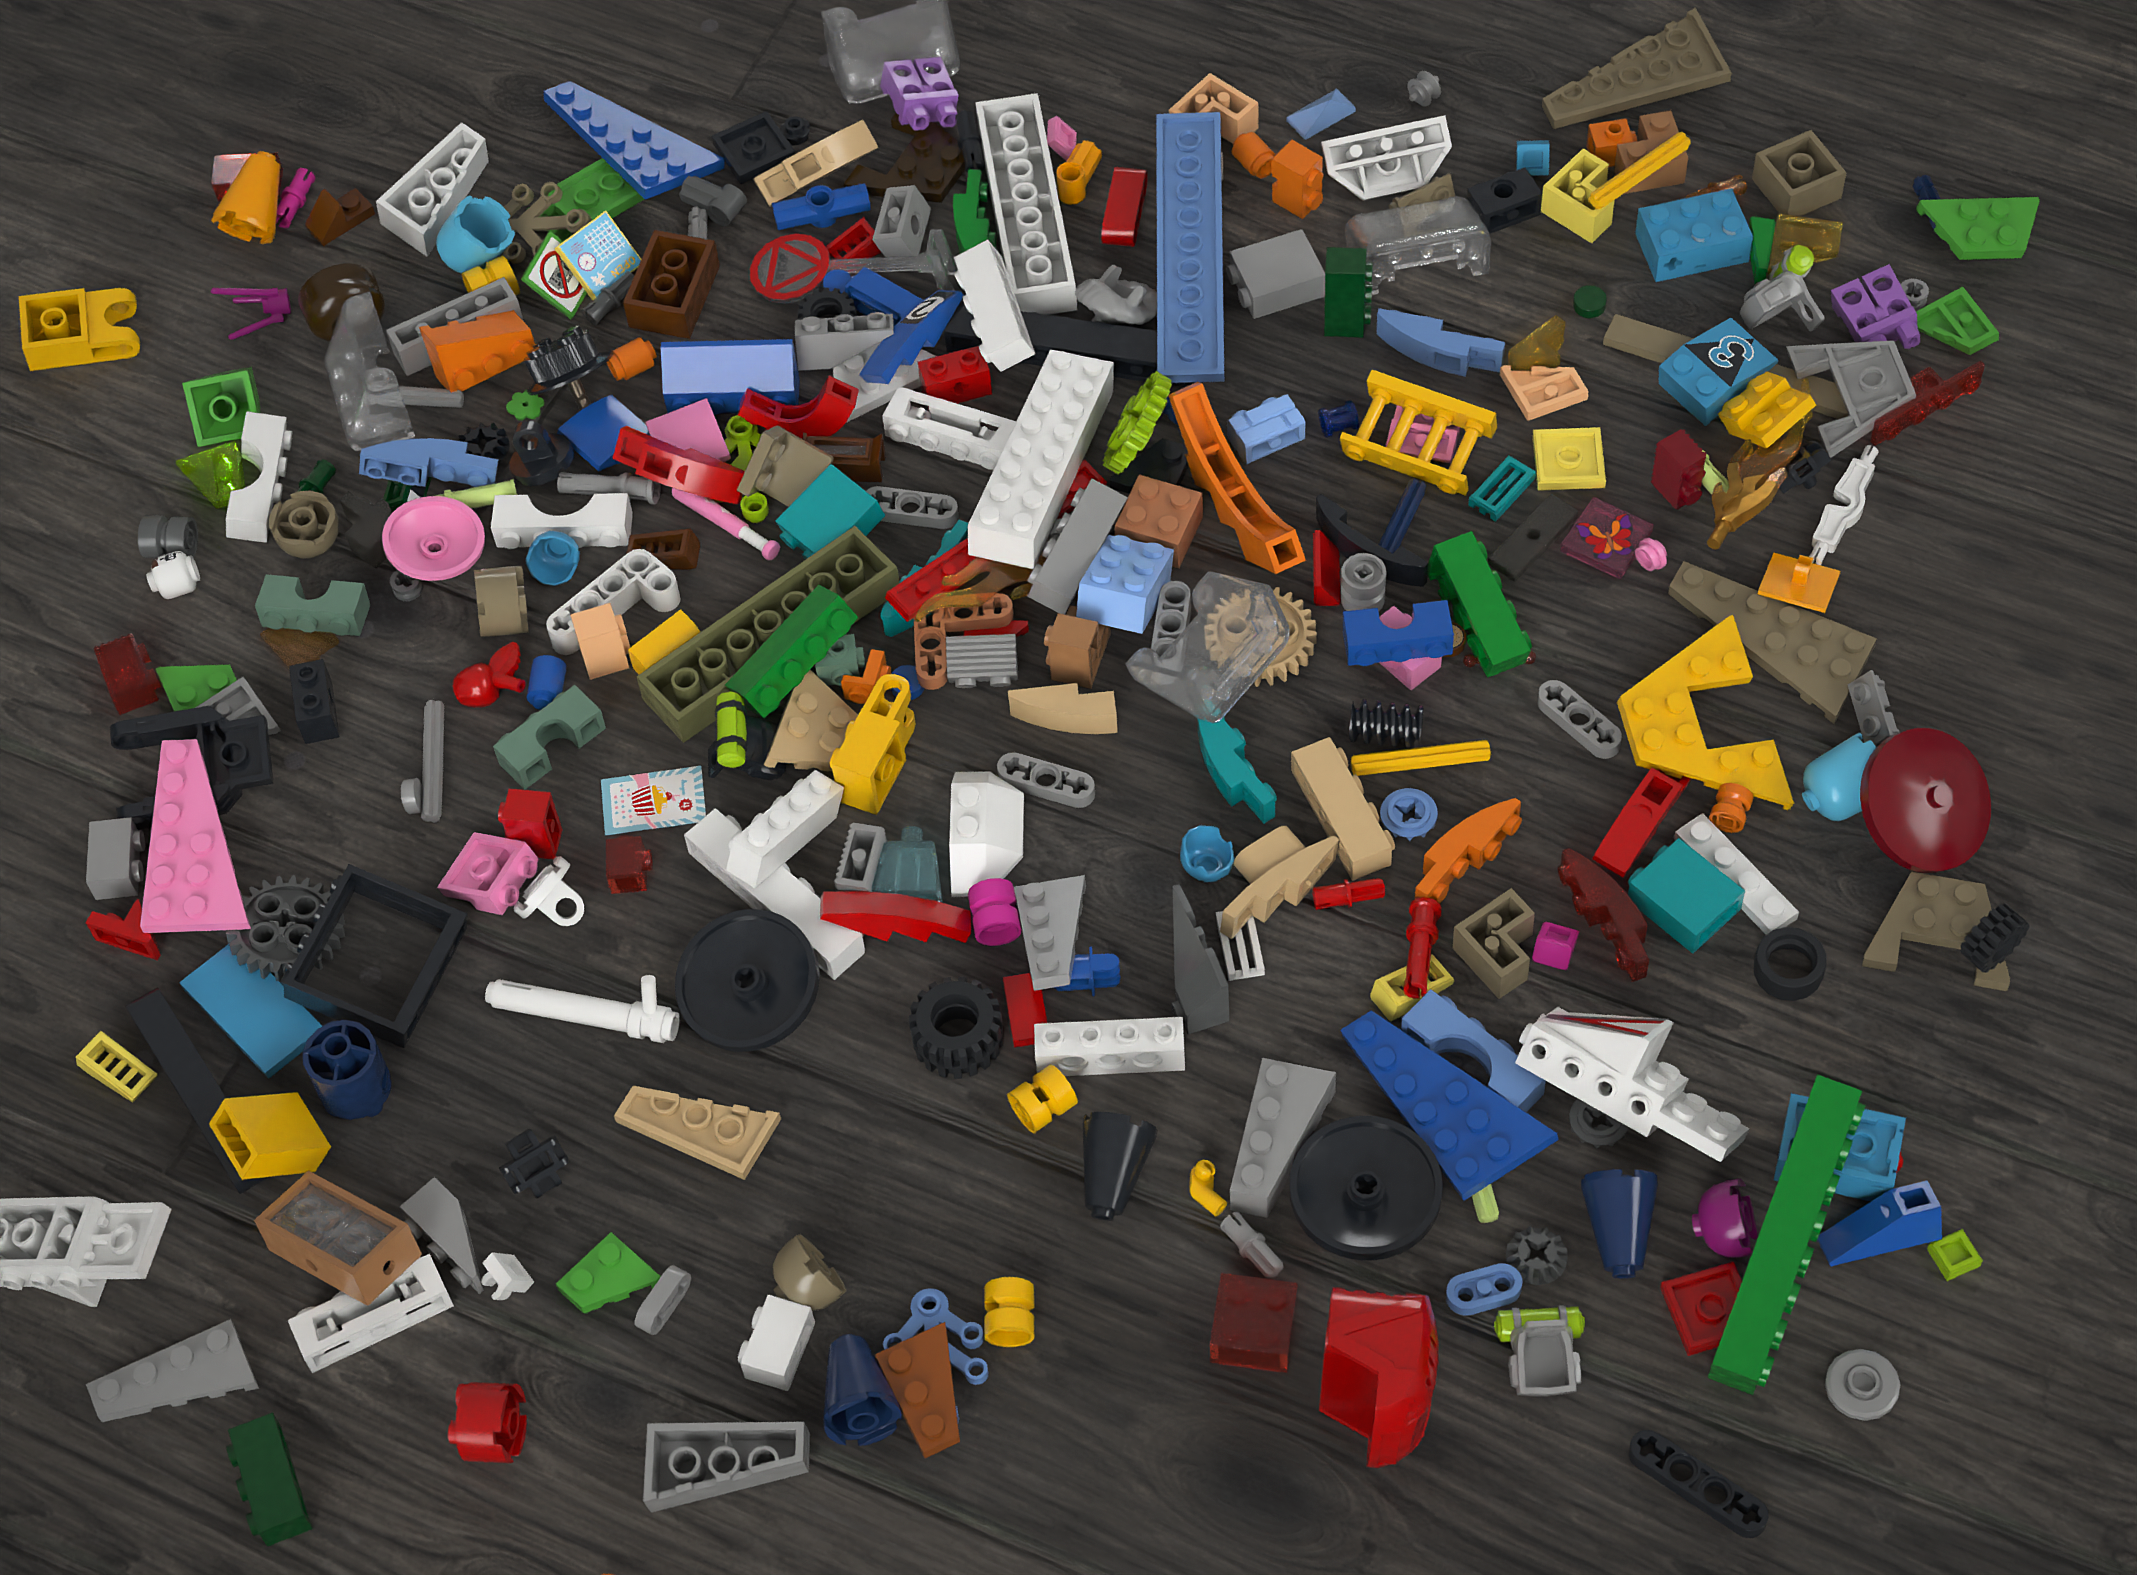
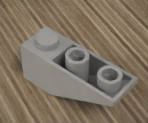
(834, 340)
(443, 1225)

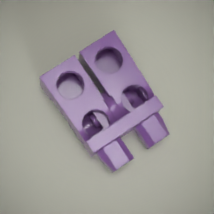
(921, 95)
(1878, 310)

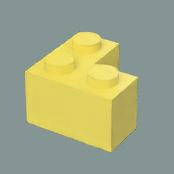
(1568, 193)

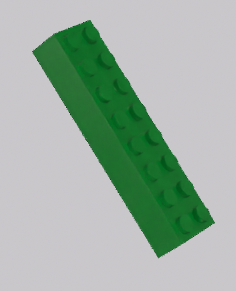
(1782, 1243)

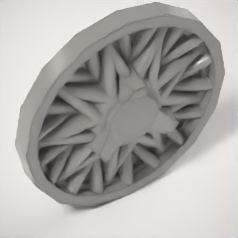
(1862, 1384)

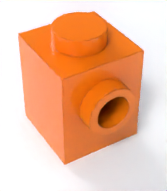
(1605, 137)

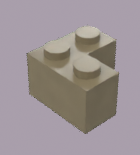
(1491, 941)

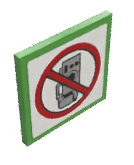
(553, 279)

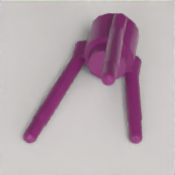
(273, 300)

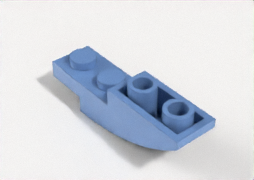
(1428, 344)
(416, 459)

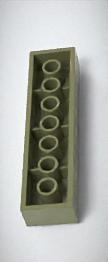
(689, 679)

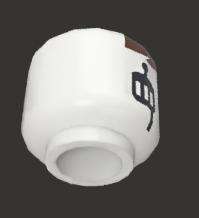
(173, 575)

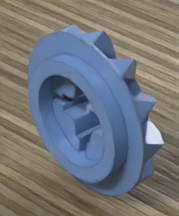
(1404, 801)

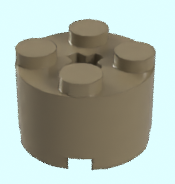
(501, 601)

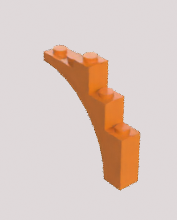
(1261, 533)

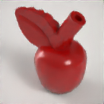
(481, 683)

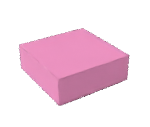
(1061, 137)

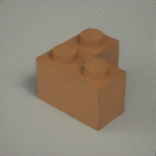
(1652, 132)
(1075, 648)

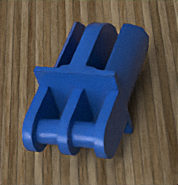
(1093, 972)

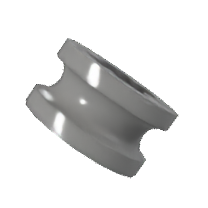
(1917, 287)

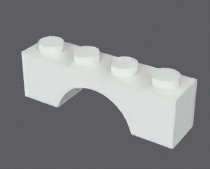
(263, 445)
(600, 523)

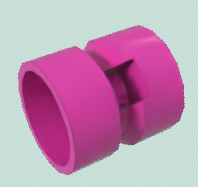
(994, 912)

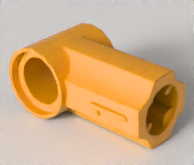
(1076, 172)

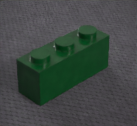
(1347, 292)
(268, 1480)

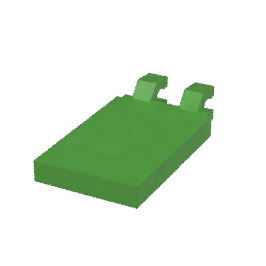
(594, 191)

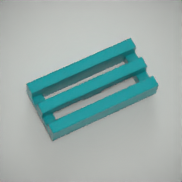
(1487, 506)

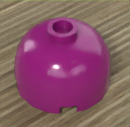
(1726, 1219)

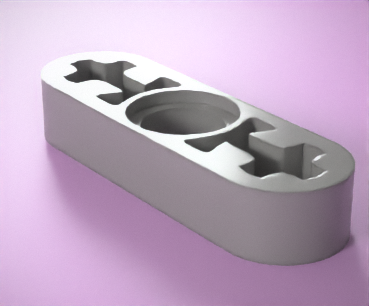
(918, 518)
(1582, 733)
(1053, 792)

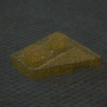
(1816, 234)

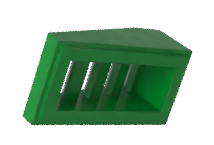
(1761, 247)

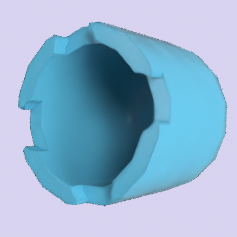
(474, 234)
(1835, 779)

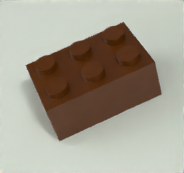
(671, 284)

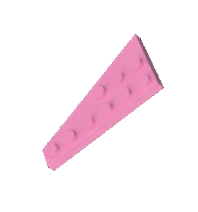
(189, 862)

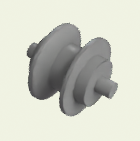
(1424, 88)

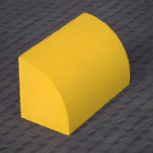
(662, 641)

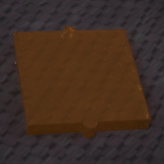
(298, 646)

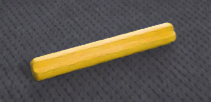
(1639, 170)
(1420, 757)

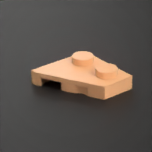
(1544, 389)

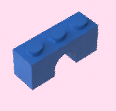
(1372, 642)

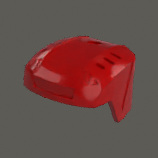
(1380, 1369)

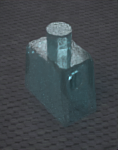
(909, 867)

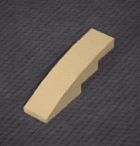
(1285, 881)

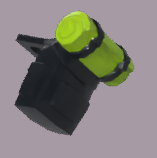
(741, 740)

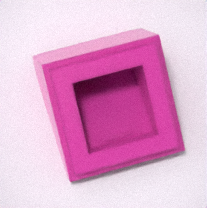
(1555, 945)

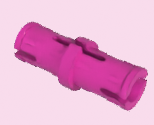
(294, 197)

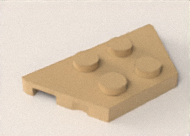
(810, 726)

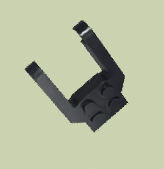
(233, 752)

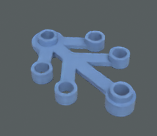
(931, 1318)

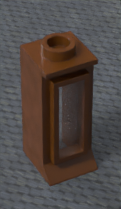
(853, 456)

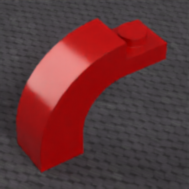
(817, 417)

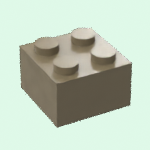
(1799, 175)

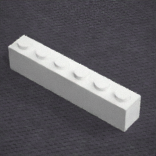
(779, 893)

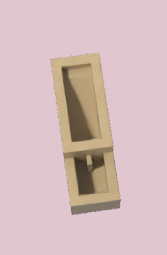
(1065, 709)

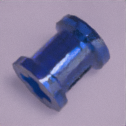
(1338, 418)

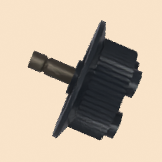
(564, 363)

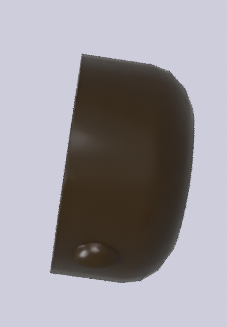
(328, 290)

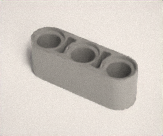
(1171, 616)

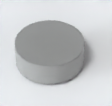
(411, 795)

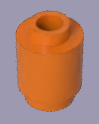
(1253, 154)
(631, 359)

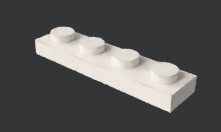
(1761, 899)

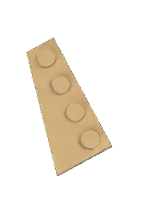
(708, 1131)

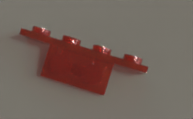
(1931, 395)

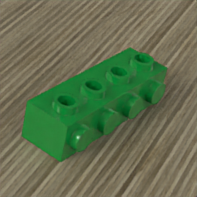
(792, 651)

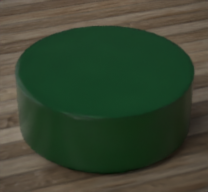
(1589, 301)

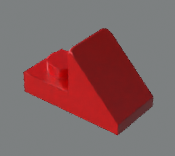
(124, 933)

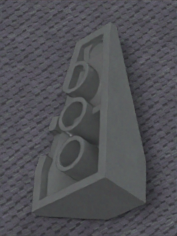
(1199, 980)

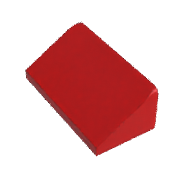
(1325, 571)

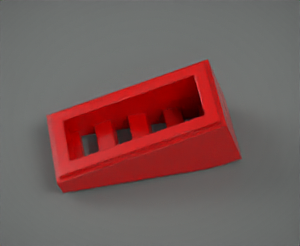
(853, 236)

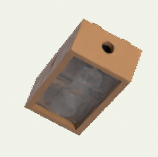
(338, 1237)

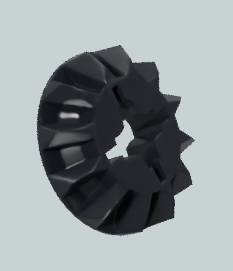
(497, 441)

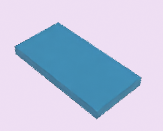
(251, 1011)

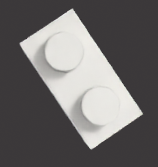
(776, 1342)

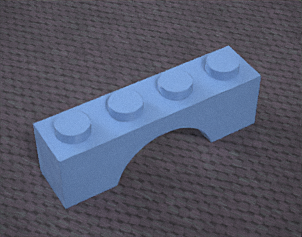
(1445, 1029)

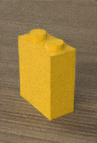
(269, 1135)

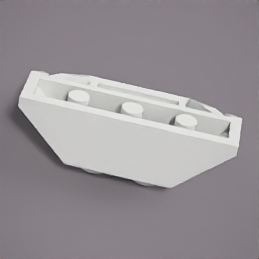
(1388, 158)
(983, 829)

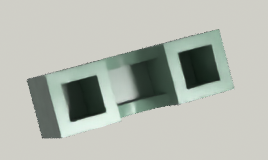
(338, 611)
(567, 716)

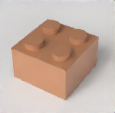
(1161, 515)

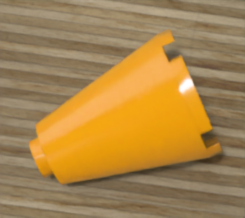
(251, 200)

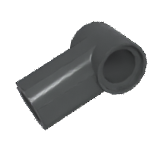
(720, 203)

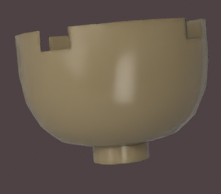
(304, 524)
(805, 1276)

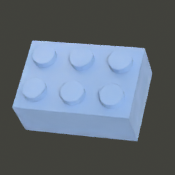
(1124, 583)

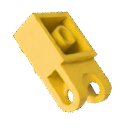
(77, 327)
(875, 746)

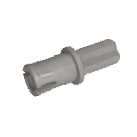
(1252, 1245)

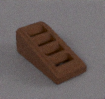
(683, 542)

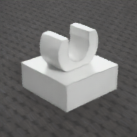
(508, 1274)

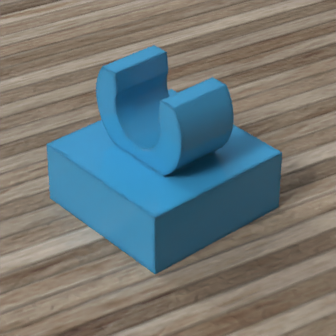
(1533, 156)

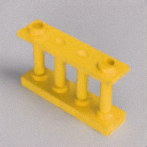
(1417, 401)

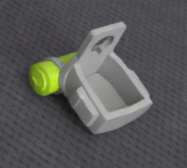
(1783, 291)
(1542, 1349)

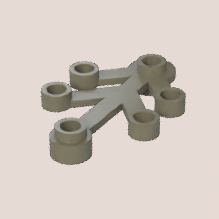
(531, 222)

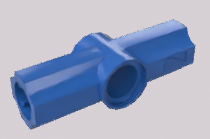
(821, 206)

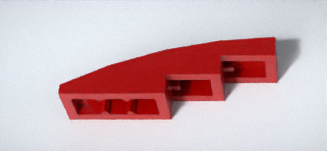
(883, 913)

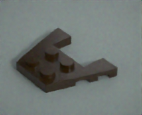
(928, 162)

